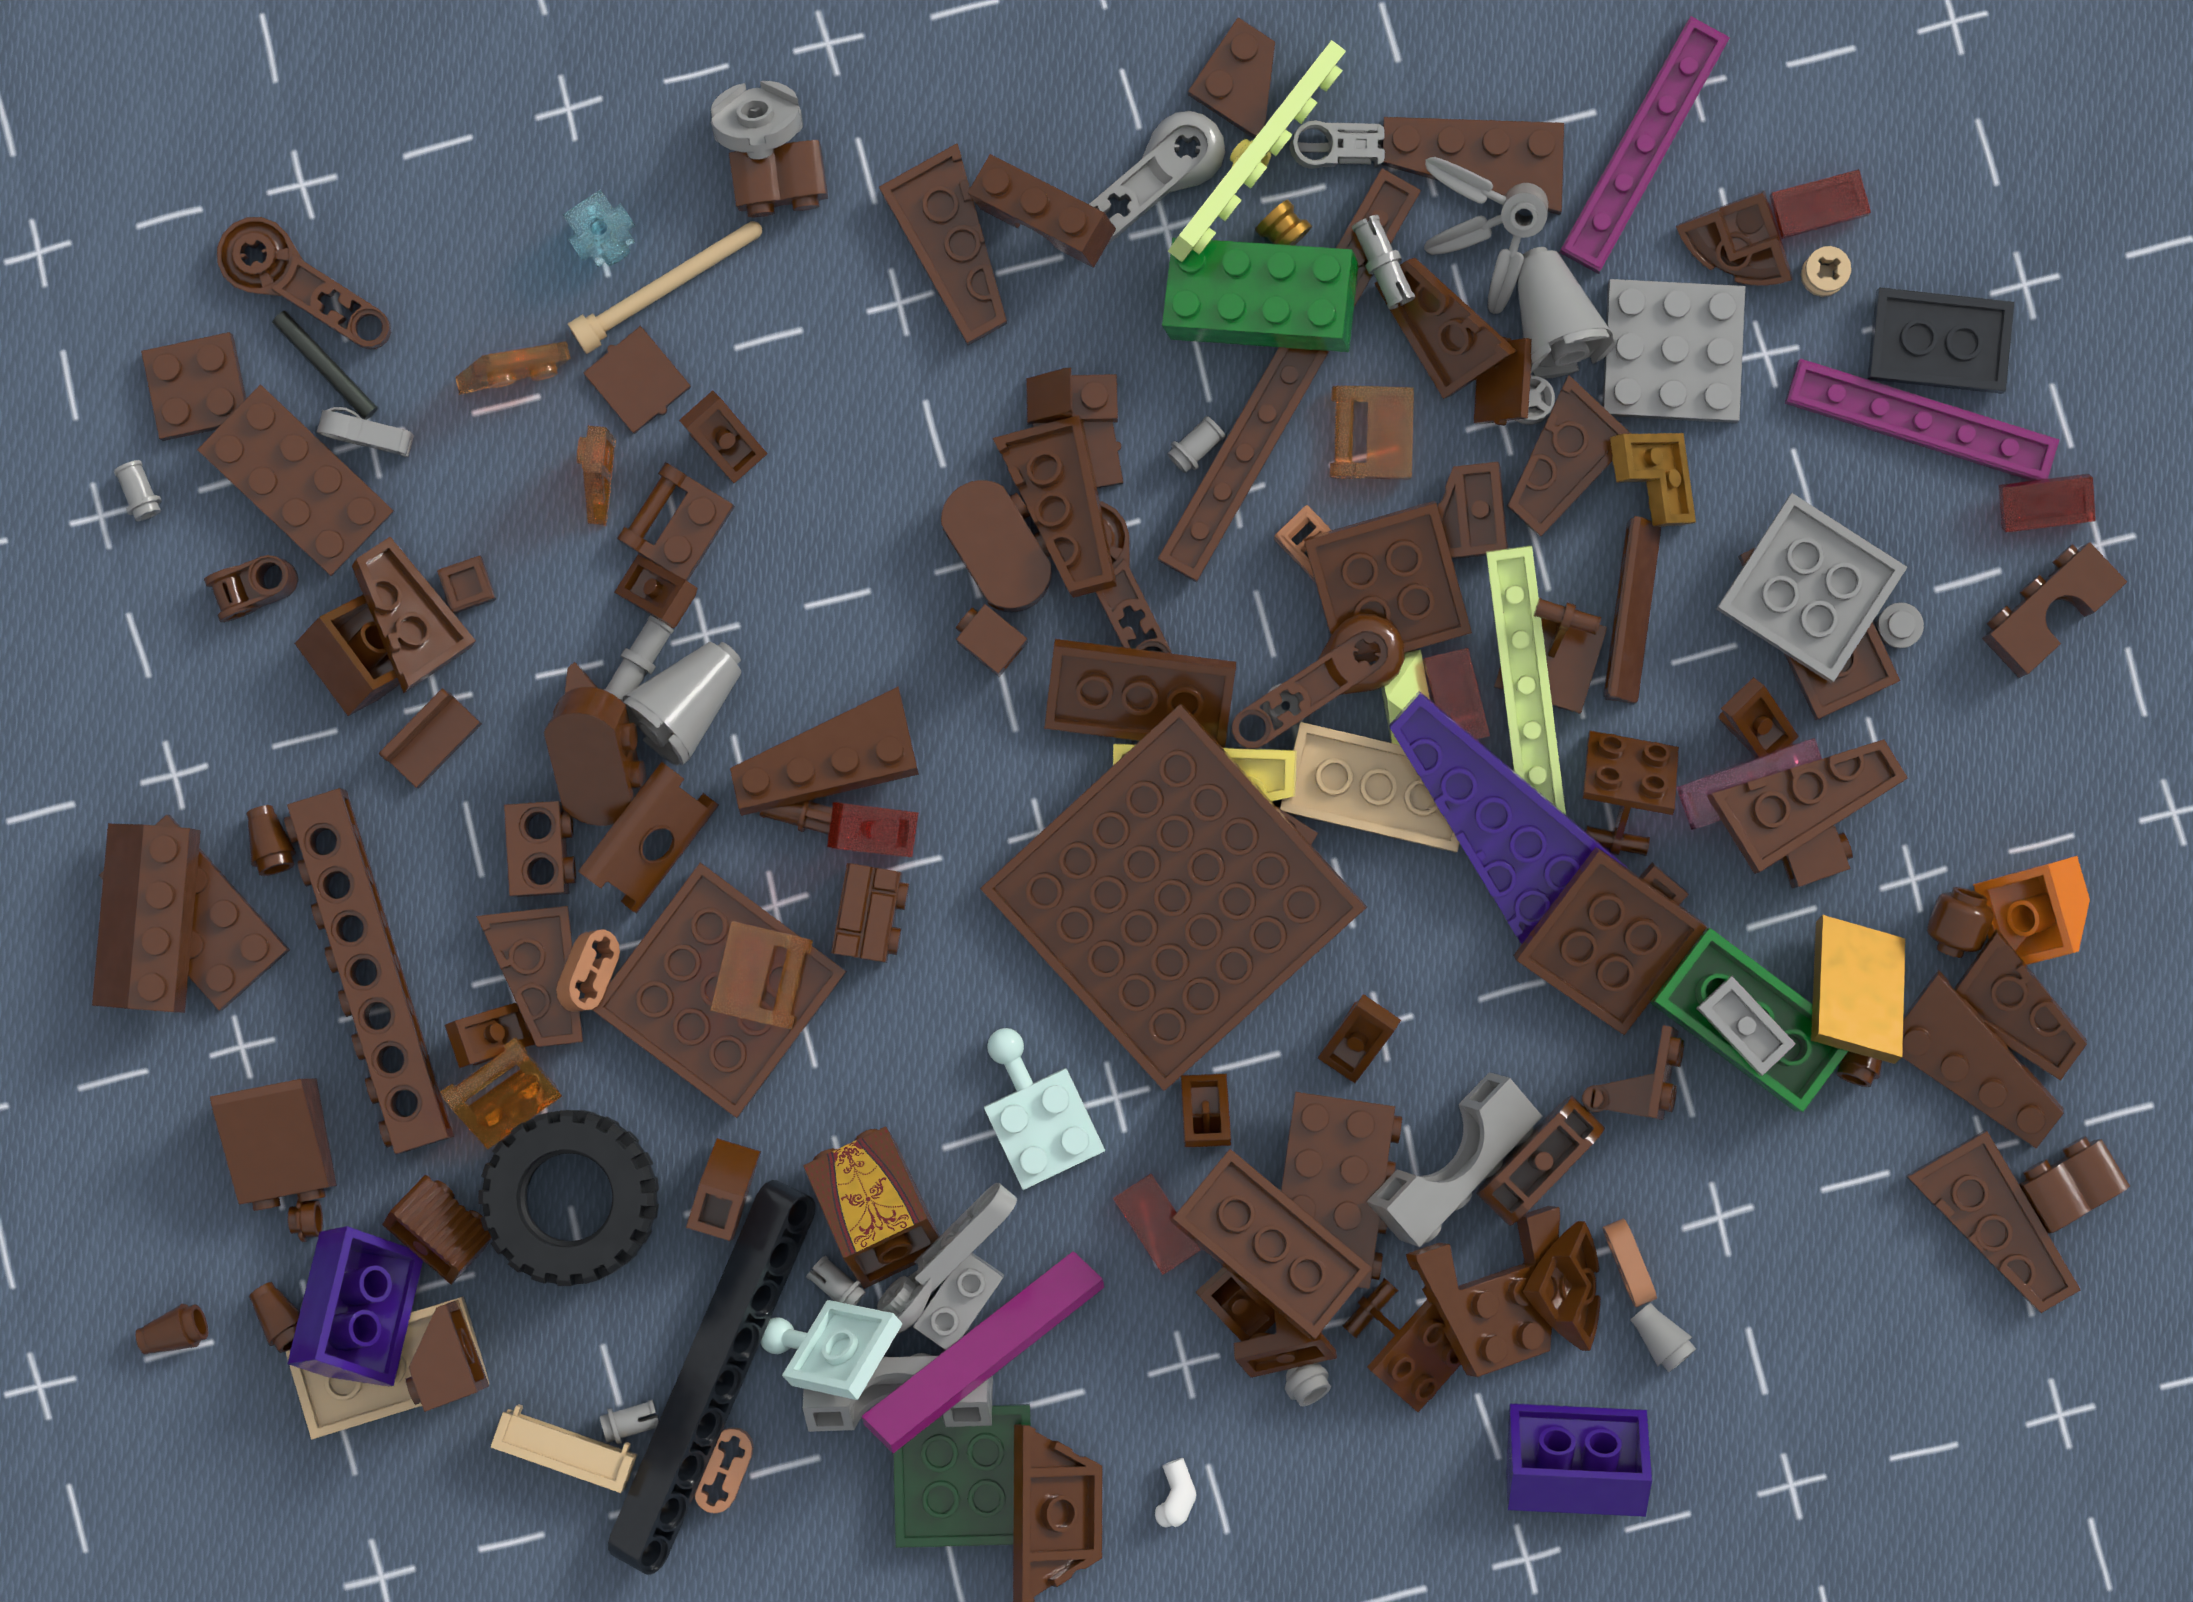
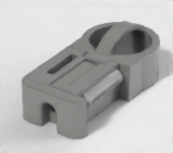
(1346, 144)
(364, 432)

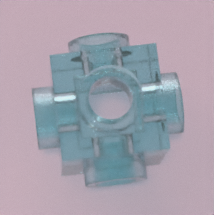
(595, 215)

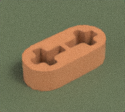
(584, 968)
(1629, 1262)
(734, 1473)

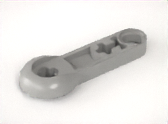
(1162, 170)
(910, 1294)

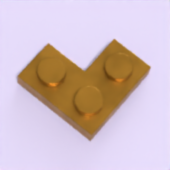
(1661, 463)

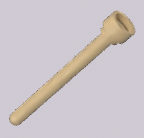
(592, 329)

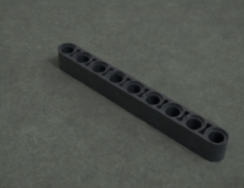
(711, 1377)

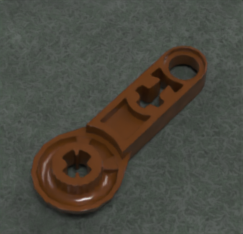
(290, 277)
(1127, 590)
(1333, 674)

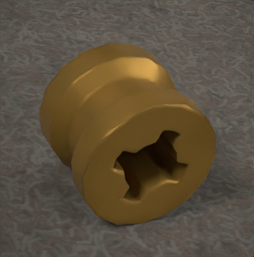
(1283, 225)

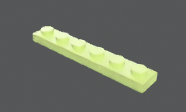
(1249, 166)
(1525, 671)

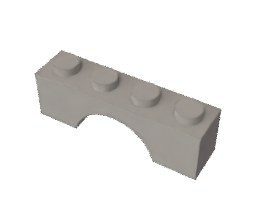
(1494, 1122)
(839, 1413)

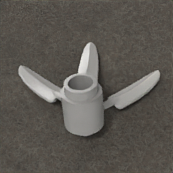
(1479, 228)

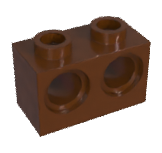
(525, 851)

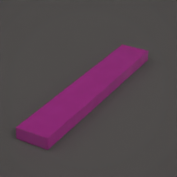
(1644, 145)
(1921, 421)
(982, 1352)

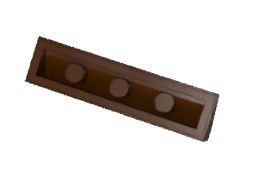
(1632, 611)

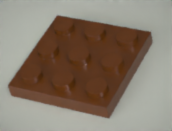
(1394, 570)
(1610, 941)

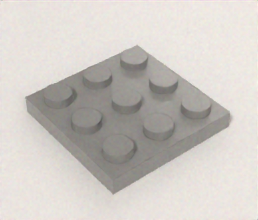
(1674, 351)
(1811, 588)

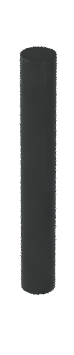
(325, 365)

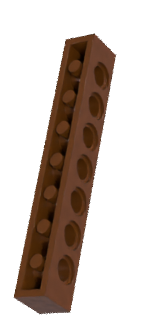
(334, 813)

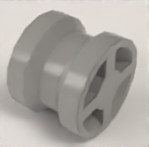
(1540, 396)

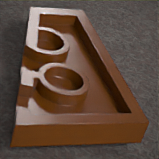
(409, 615)
(2020, 1008)

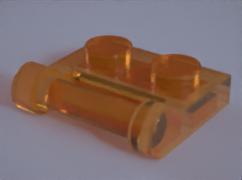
(1387, 435)
(746, 971)
(509, 1102)

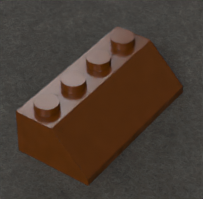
(146, 917)

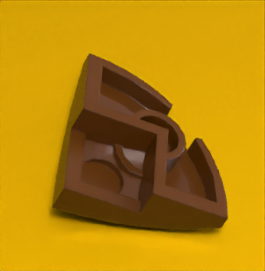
(1739, 241)
(1565, 1286)

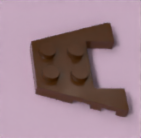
(1491, 1317)

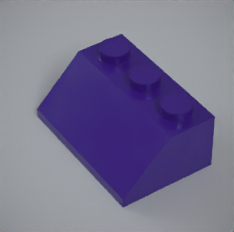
(356, 1307)
(1578, 1460)

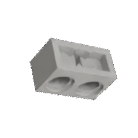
(958, 1301)

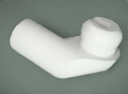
(1181, 1497)

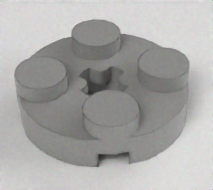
(756, 118)

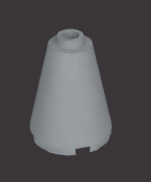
(1558, 316)
(683, 700)

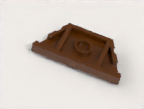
(1053, 1513)

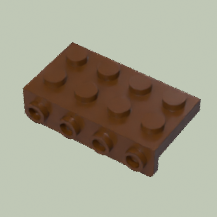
(1337, 1163)

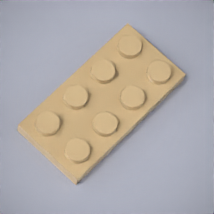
(1364, 788)
(342, 1404)

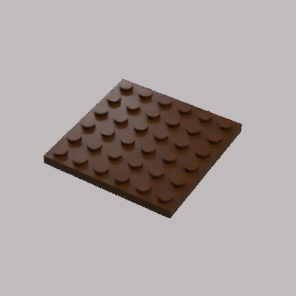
(1173, 897)

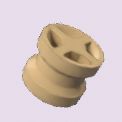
(1818, 277)

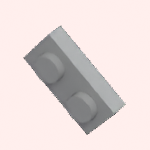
(1746, 1026)

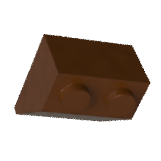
(349, 656)
(445, 1361)

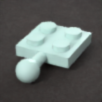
(1041, 1122)
(837, 1350)

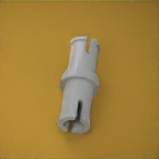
(1383, 262)
(639, 658)

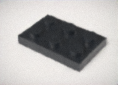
(1940, 340)

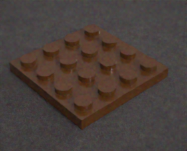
(670, 983)

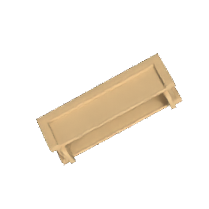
(564, 1450)

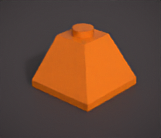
(2039, 909)

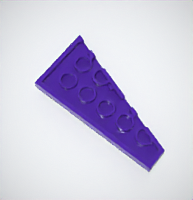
(1505, 826)

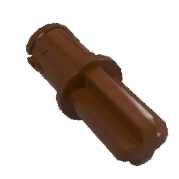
(802, 814)

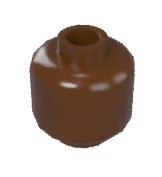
(1960, 922)

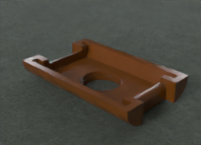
(620, 852)

